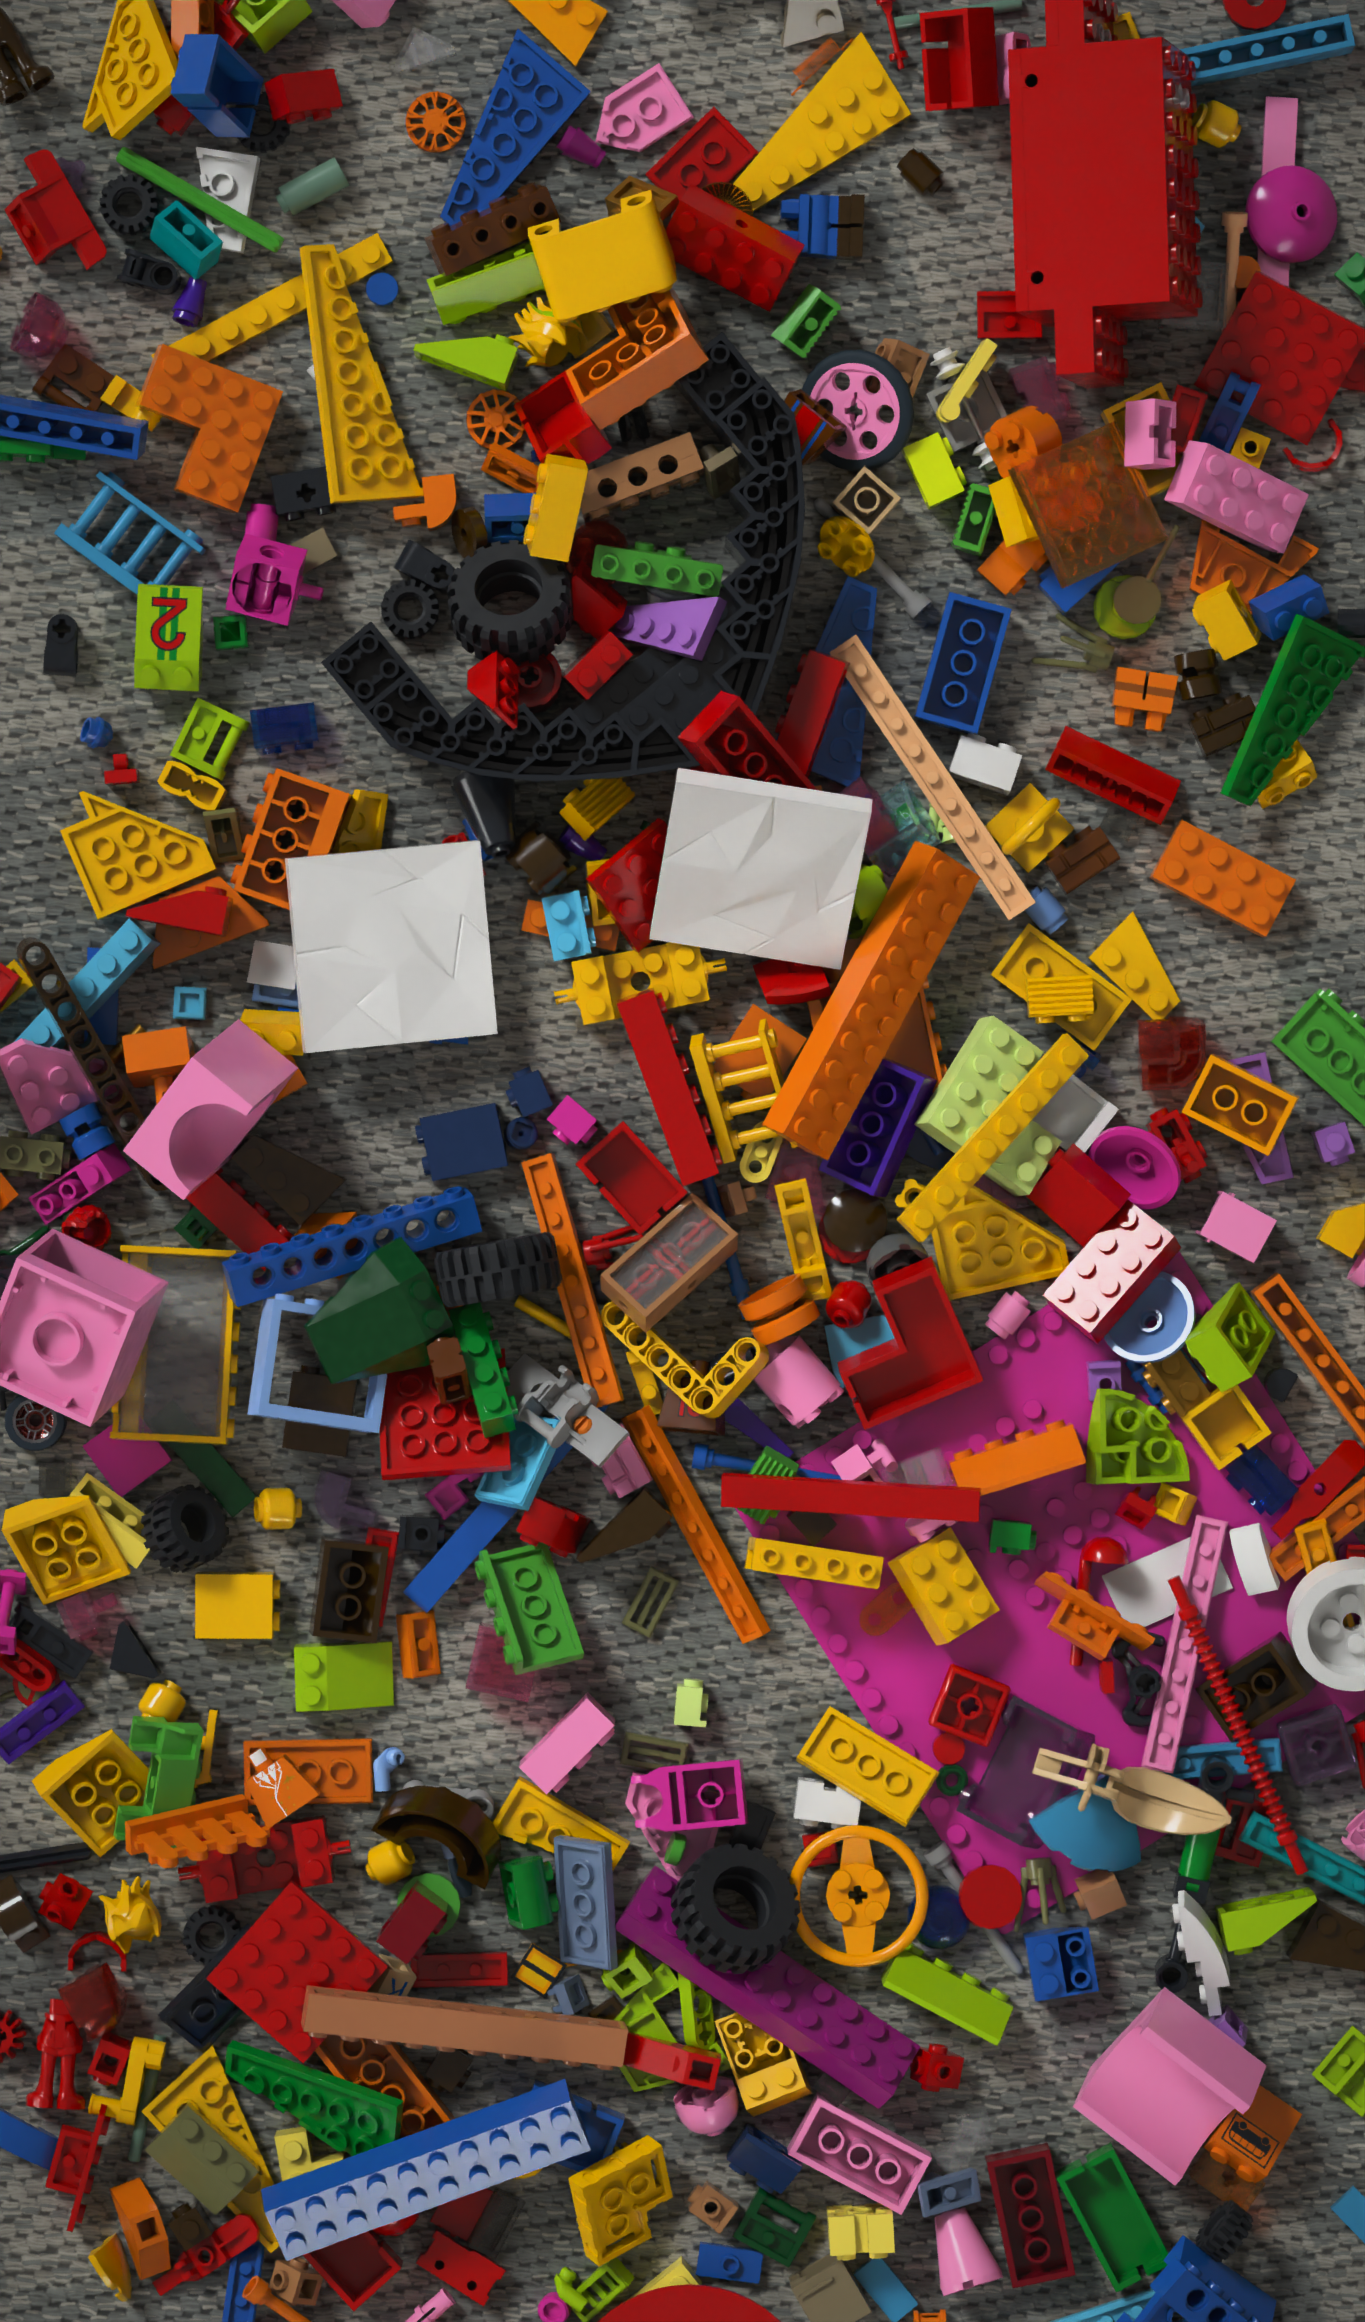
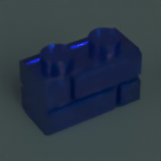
(285, 727)
(1261, 1479)

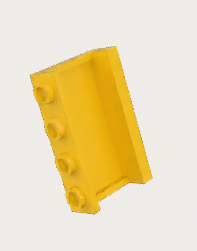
(814, 1562)

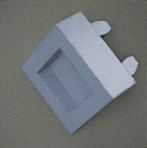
(570, 1995)

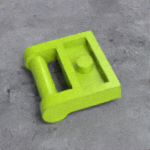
(200, 733)

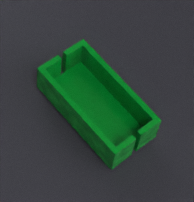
(1113, 2216)

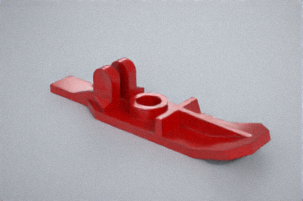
(1332, 1476)
(222, 2246)

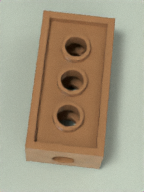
(677, 450)

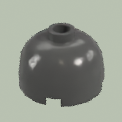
(892, 1254)

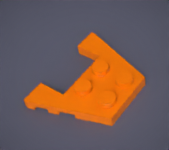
(1224, 559)

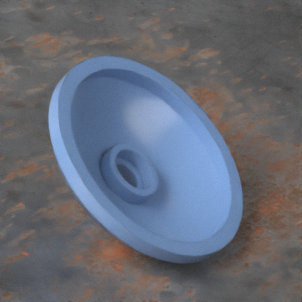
(1163, 1301)

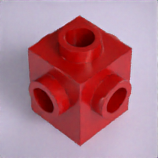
(64, 1901)
(936, 2068)

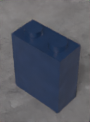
(462, 1142)

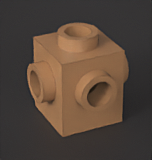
(295, 2282)

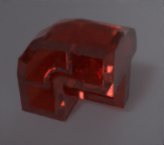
(1170, 1052)
(95, 2001)

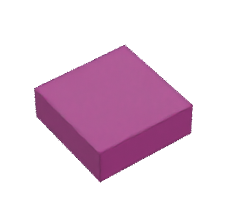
(447, 1497)

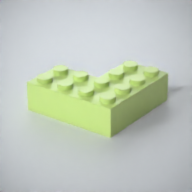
(973, 1087)

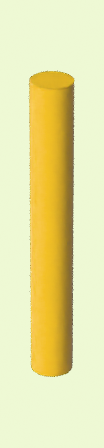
(542, 1315)

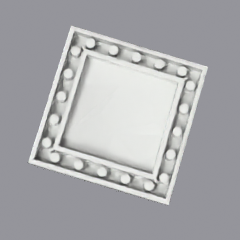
(760, 868)
(391, 946)

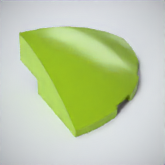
(1131, 1443)

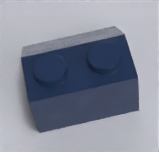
(763, 2159)

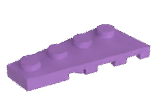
(1278, 1164)

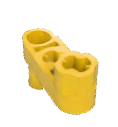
(143, 2054)

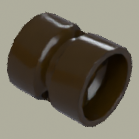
(1198, 674)

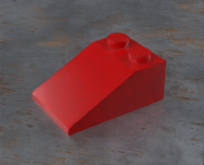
(193, 911)

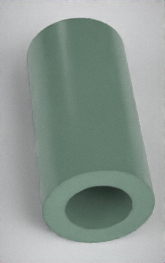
(311, 187)

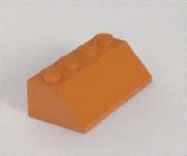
(1019, 1460)

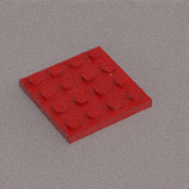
(1288, 348)
(433, 1438)
(283, 1953)

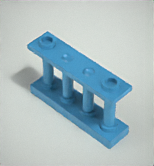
(101, 553)

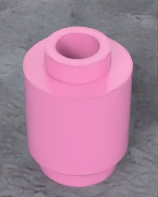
(1008, 1314)

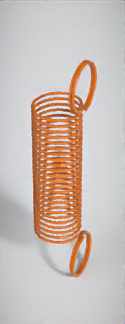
(798, 70)

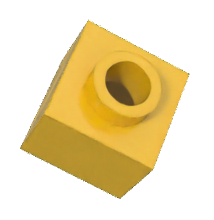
(1260, 441)

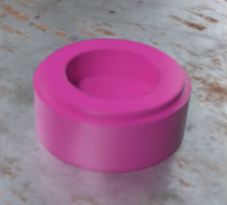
(553, 2308)

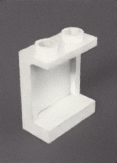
(1076, 1114)

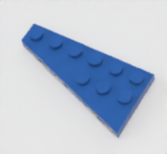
(520, 118)
(842, 743)

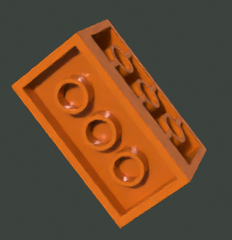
(313, 833)

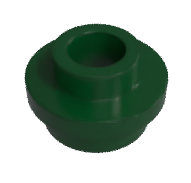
(952, 1790)

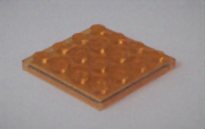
(1087, 505)

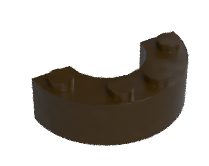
(448, 1819)

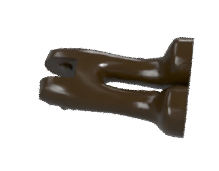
(34, 75)

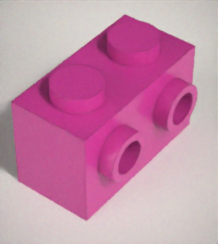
(572, 1122)

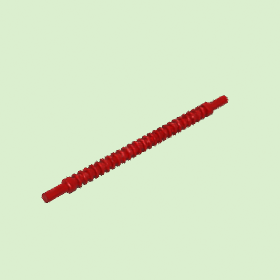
(1188, 1613)

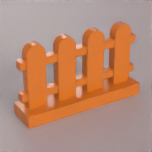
(188, 1825)

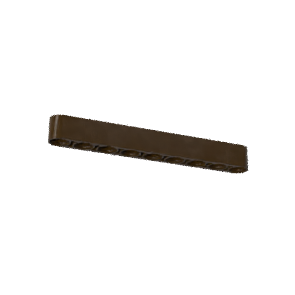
(87, 1051)

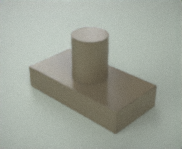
(720, 469)

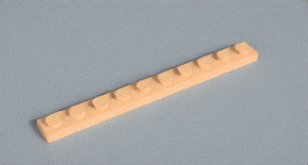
(934, 779)

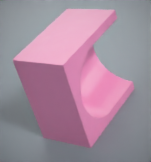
(210, 1109)

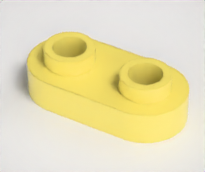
(762, 1152)

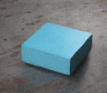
(189, 1003)

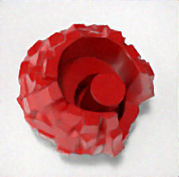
(88, 1226)

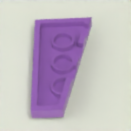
(672, 626)

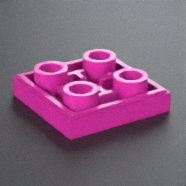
(125, 1461)

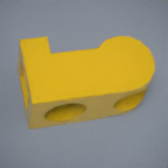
(123, 398)

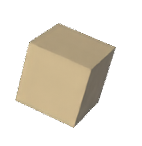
(866, 500)

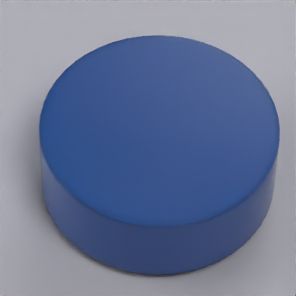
(382, 289)

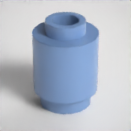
(1047, 911)

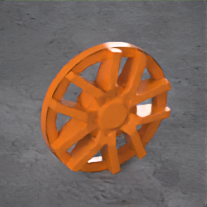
(495, 419)

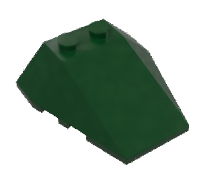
(380, 1318)

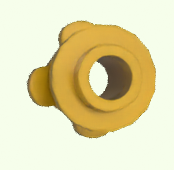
(911, 1187)

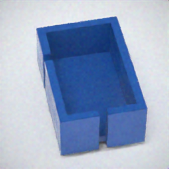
(216, 76)
(601, 2127)

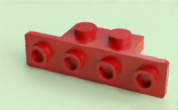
(72, 2162)

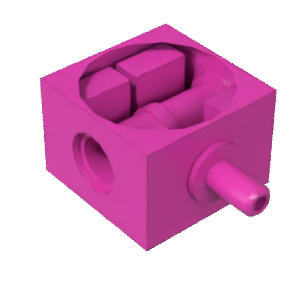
(268, 580)

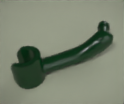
(24, 1245)

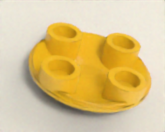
(846, 545)

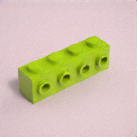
(486, 284)

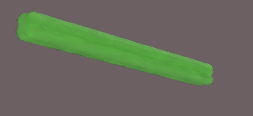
(199, 199)

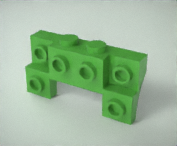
(171, 1768)

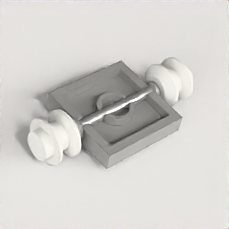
(976, 413)

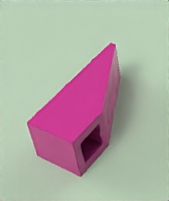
(79, 1183)

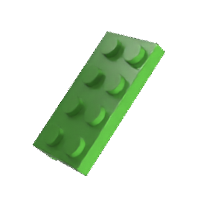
(1328, 1049)
(529, 1608)

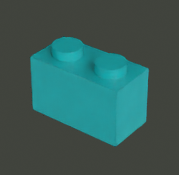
(186, 239)

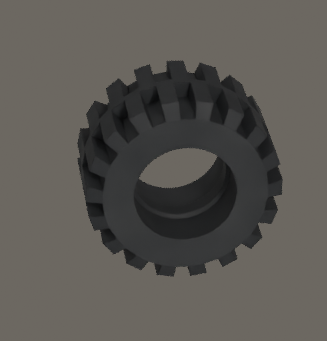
(166, 1535)

